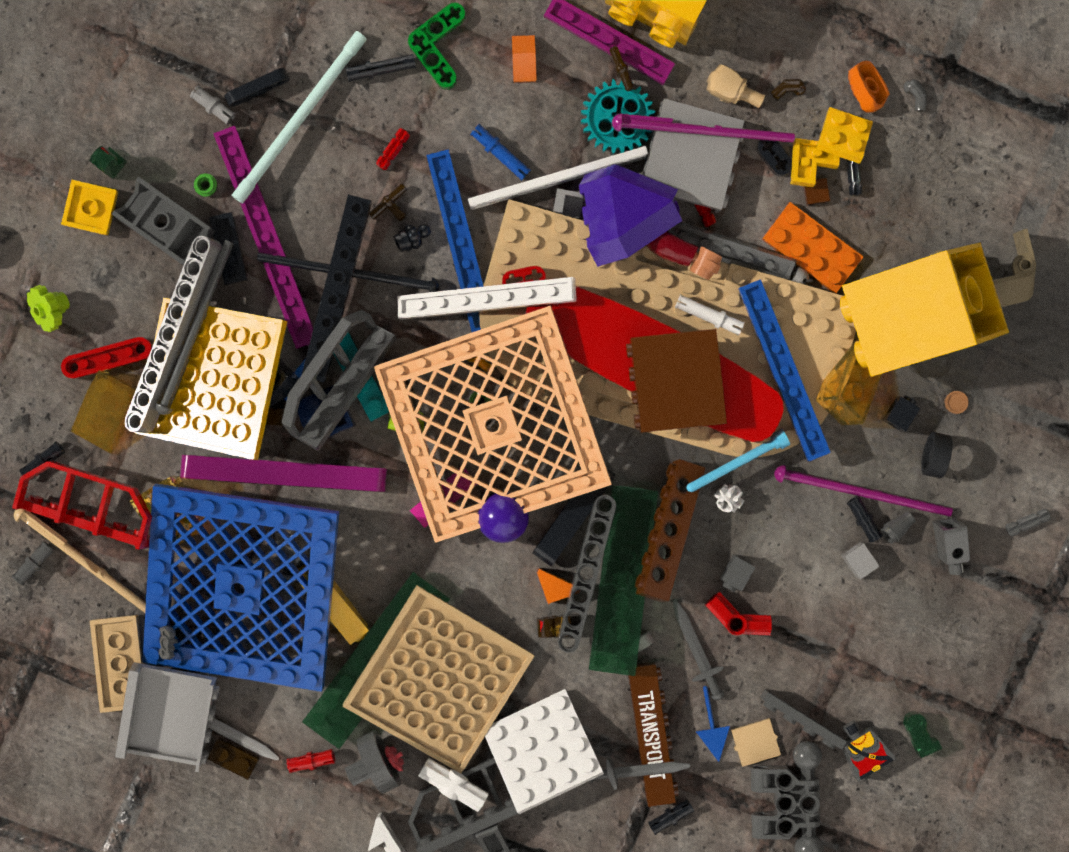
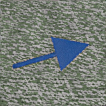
(714, 737)

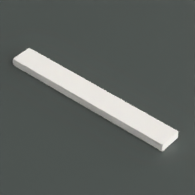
(556, 178)
(487, 298)

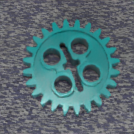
(597, 114)

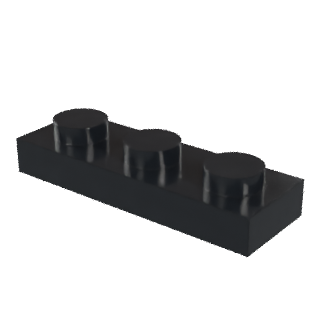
(226, 230)

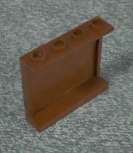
(676, 380)

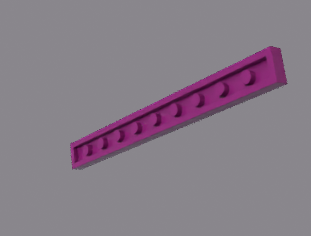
(266, 238)

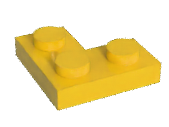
(805, 162)

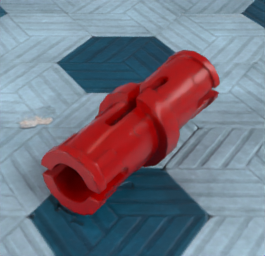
(311, 761)

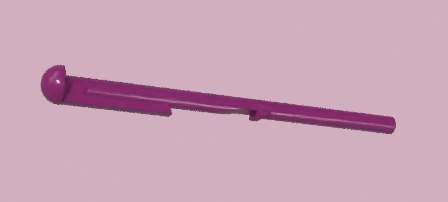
(665, 124)
(782, 473)

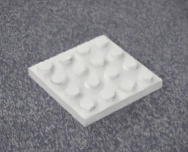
(542, 751)

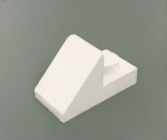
(382, 833)

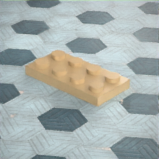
(115, 649)

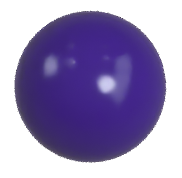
(502, 518)

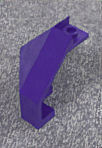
(625, 212)

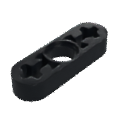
(257, 87)

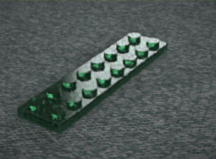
(618, 606)
(328, 715)

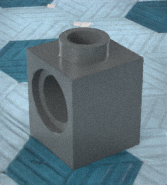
(736, 574)

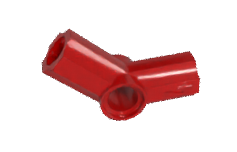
(750, 623)

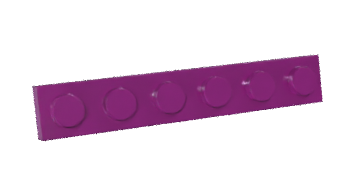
(606, 37)

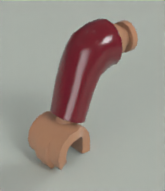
(672, 248)

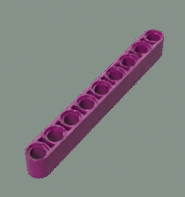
(283, 473)

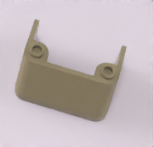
(1019, 286)

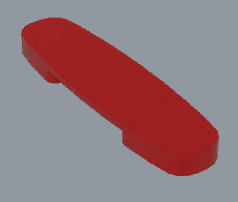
(597, 336)

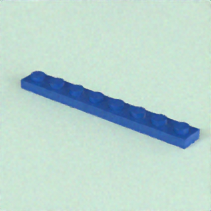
(456, 226)
(784, 370)

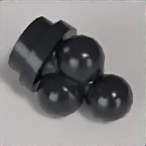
(410, 237)

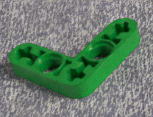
(431, 38)

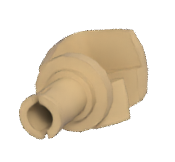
(731, 87)

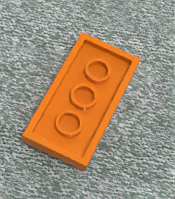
(813, 247)

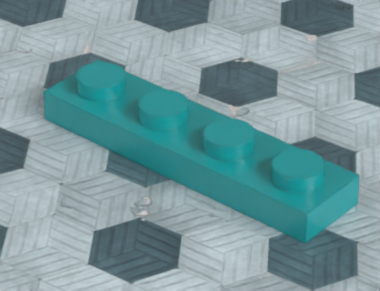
(370, 395)

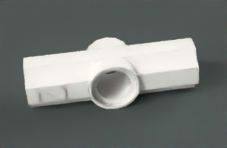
(453, 784)

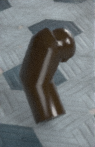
(789, 85)

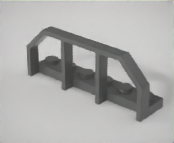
(347, 386)
(468, 825)

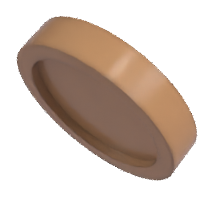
(956, 402)

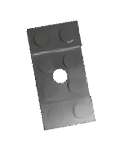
(147, 207)

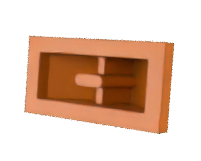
(524, 58)
(554, 586)

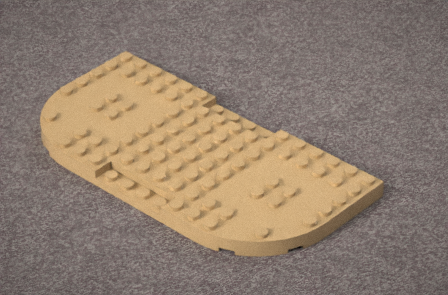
(651, 285)

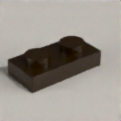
(233, 758)

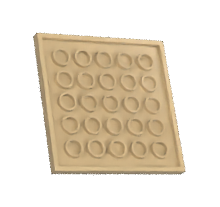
(438, 679)

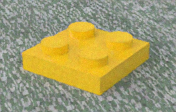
(844, 135)
(89, 207)

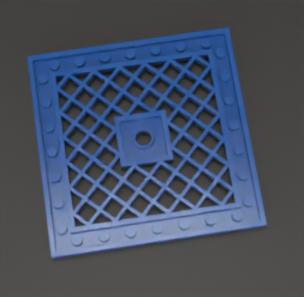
(265, 668)

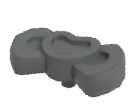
(167, 642)

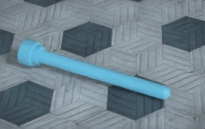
(777, 441)

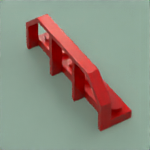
(77, 517)

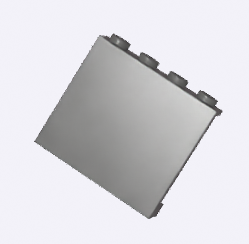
(694, 162)
(167, 714)

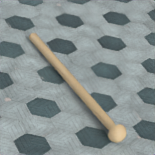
(62, 544)

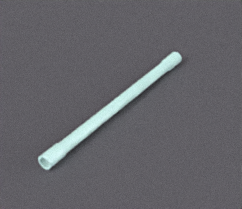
(248, 184)

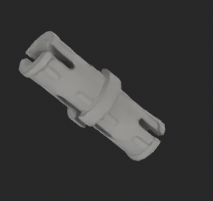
(212, 105)

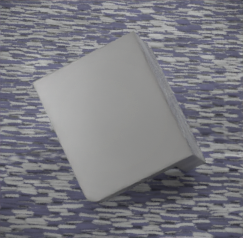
(568, 203)
(860, 560)

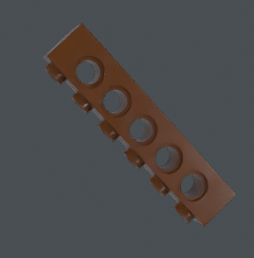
(673, 544)

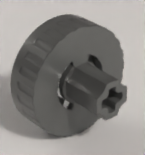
(373, 764)

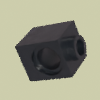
(901, 413)

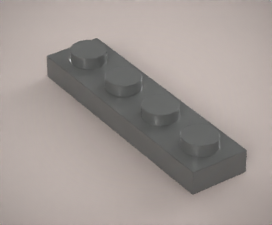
(810, 726)

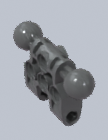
(765, 780)

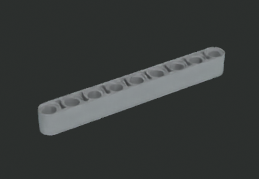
(172, 324)

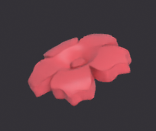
(394, 758)

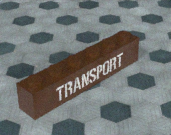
(651, 732)

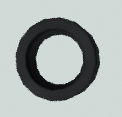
(936, 455)

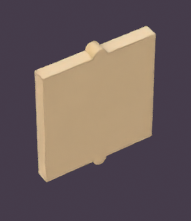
(755, 742)

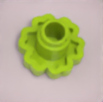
(47, 307)

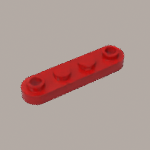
(106, 357)

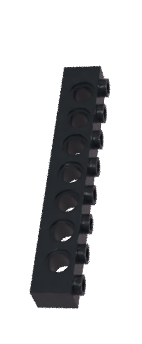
(339, 277)

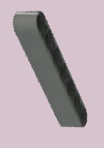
(586, 584)

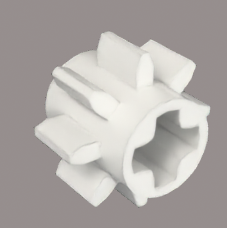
(729, 498)

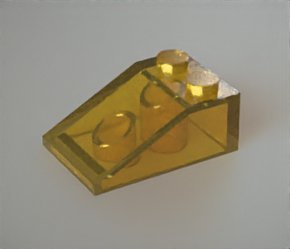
(848, 390)
(104, 411)

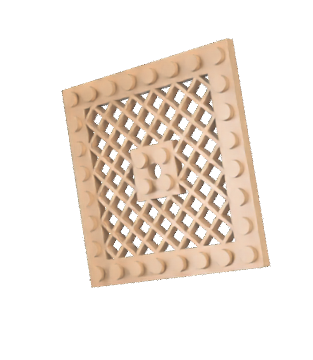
(397, 395)

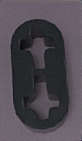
(769, 159)

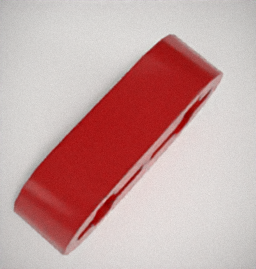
(524, 272)

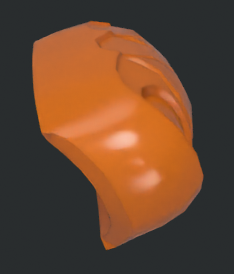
(868, 86)

